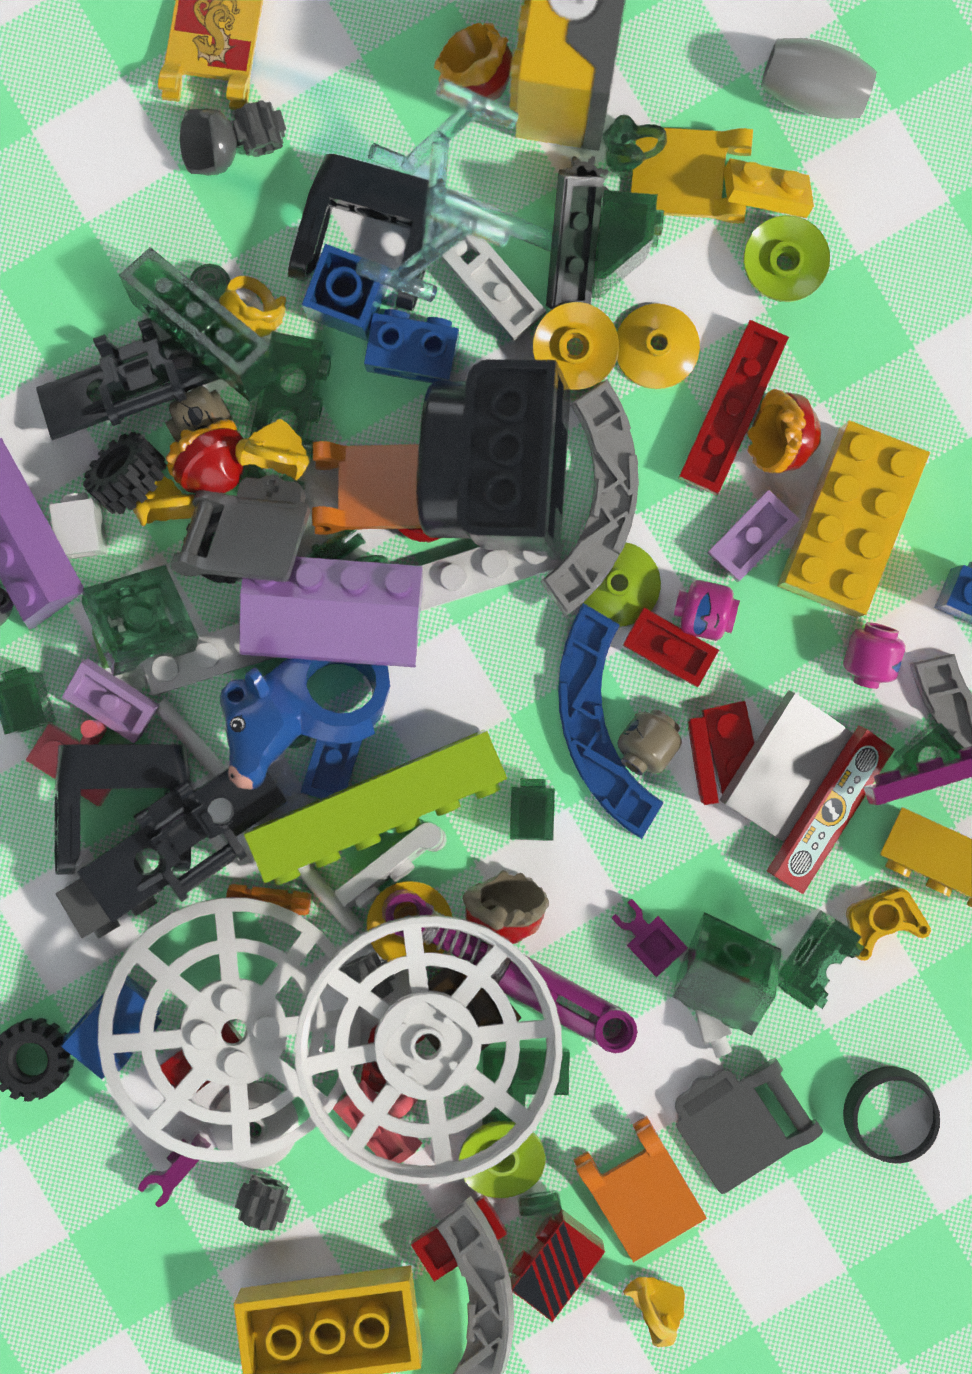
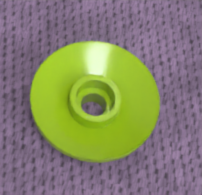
(801, 244)
(641, 590)
(511, 1175)

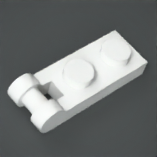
(495, 286)
(392, 864)

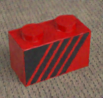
(555, 1264)

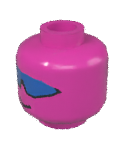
(707, 610)
(874, 655)

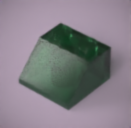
(625, 235)
(728, 974)

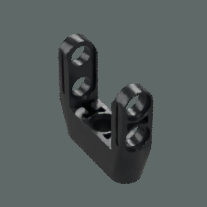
(366, 192)
(109, 768)

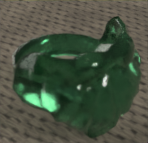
(621, 154)

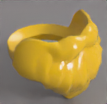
(259, 321)
(275, 448)
(165, 504)
(661, 1307)

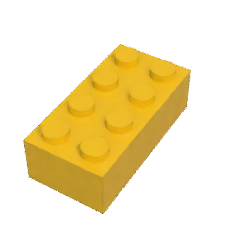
(853, 519)
(331, 1325)

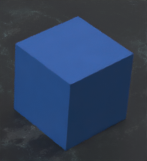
(341, 296)

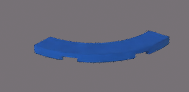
(586, 728)

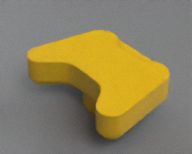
(885, 915)

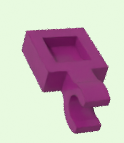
(176, 1172)

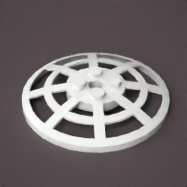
(202, 1024)
(434, 1075)

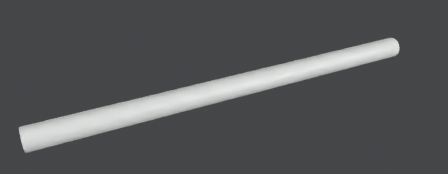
(214, 766)

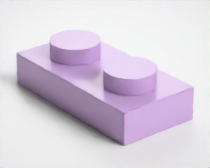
(753, 536)
(110, 700)

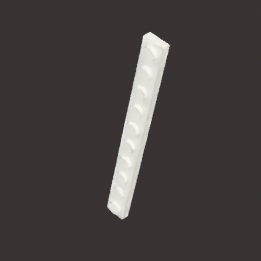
(442, 584)

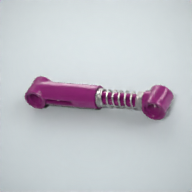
(518, 987)

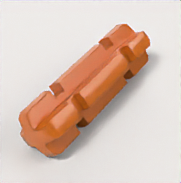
(296, 902)

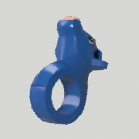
(274, 709)

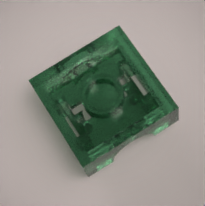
(142, 605)
(805, 969)

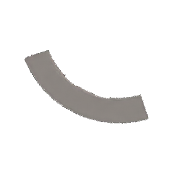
(612, 500)
(946, 695)
(489, 1289)

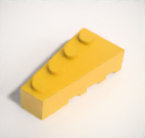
(930, 851)

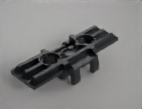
(120, 375)
(170, 829)

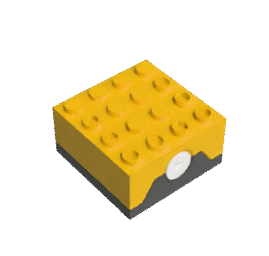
(565, 70)

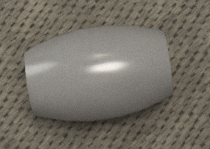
(818, 78)

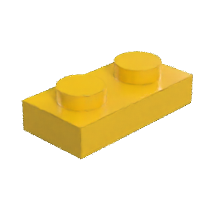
(768, 188)

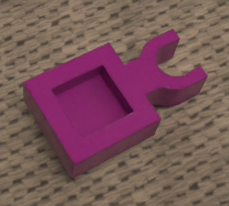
(653, 942)

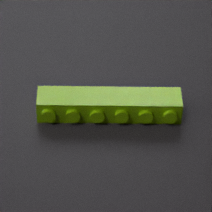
(375, 806)

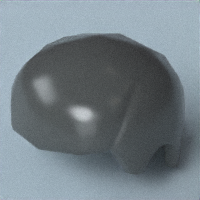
(207, 142)

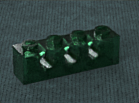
(200, 324)
(293, 356)

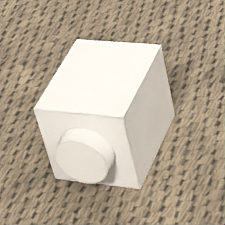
(79, 526)

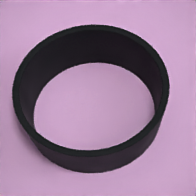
(863, 1087)

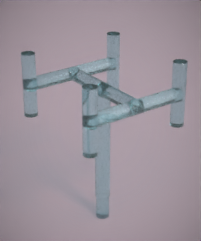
(447, 206)

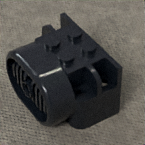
(496, 456)

